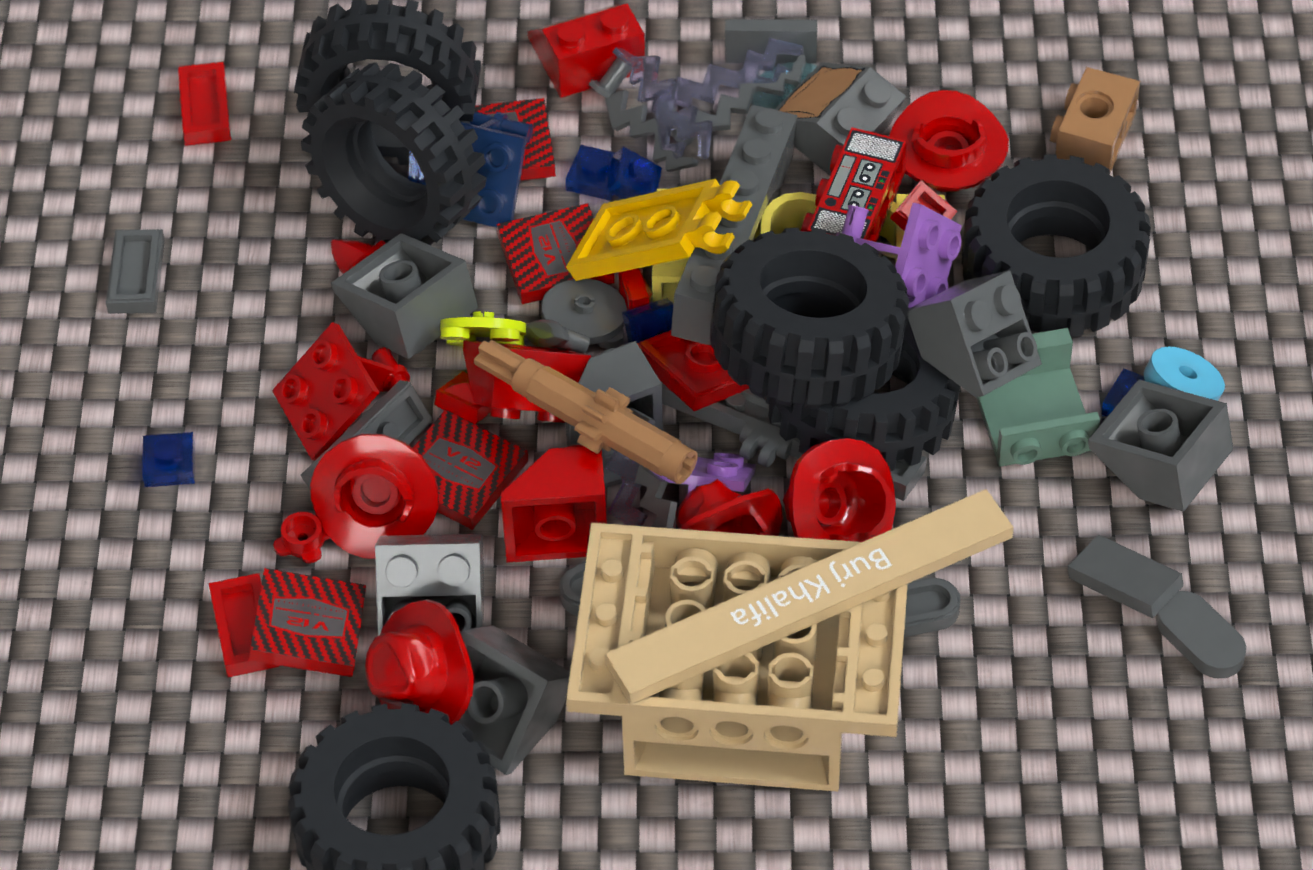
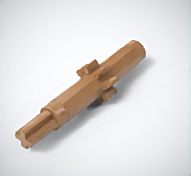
(597, 416)

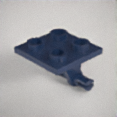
(503, 147)

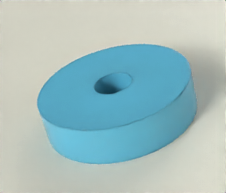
(1184, 372)

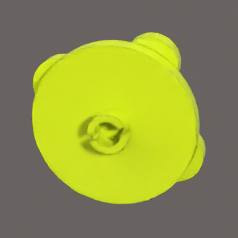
(468, 328)

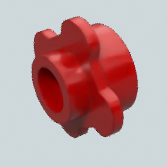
(300, 526)

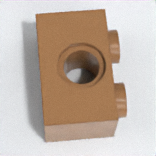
(1096, 117)

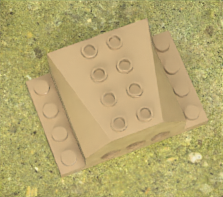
(759, 717)

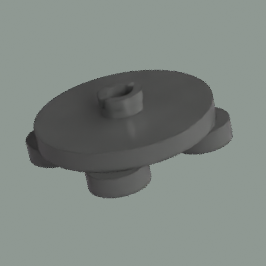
(588, 309)

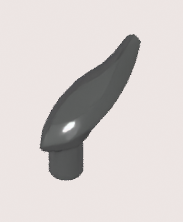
(550, 333)

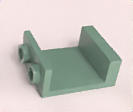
(1040, 410)

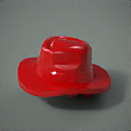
(951, 140)
(371, 491)
(840, 492)
(721, 510)
(421, 661)

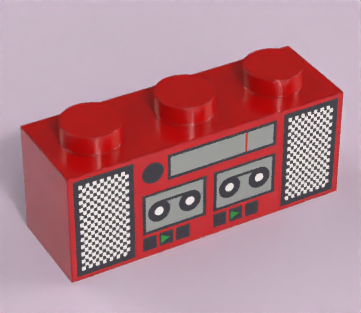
(863, 175)

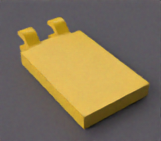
(657, 228)

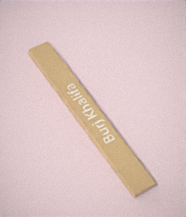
(807, 596)

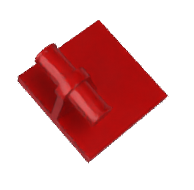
(333, 388)

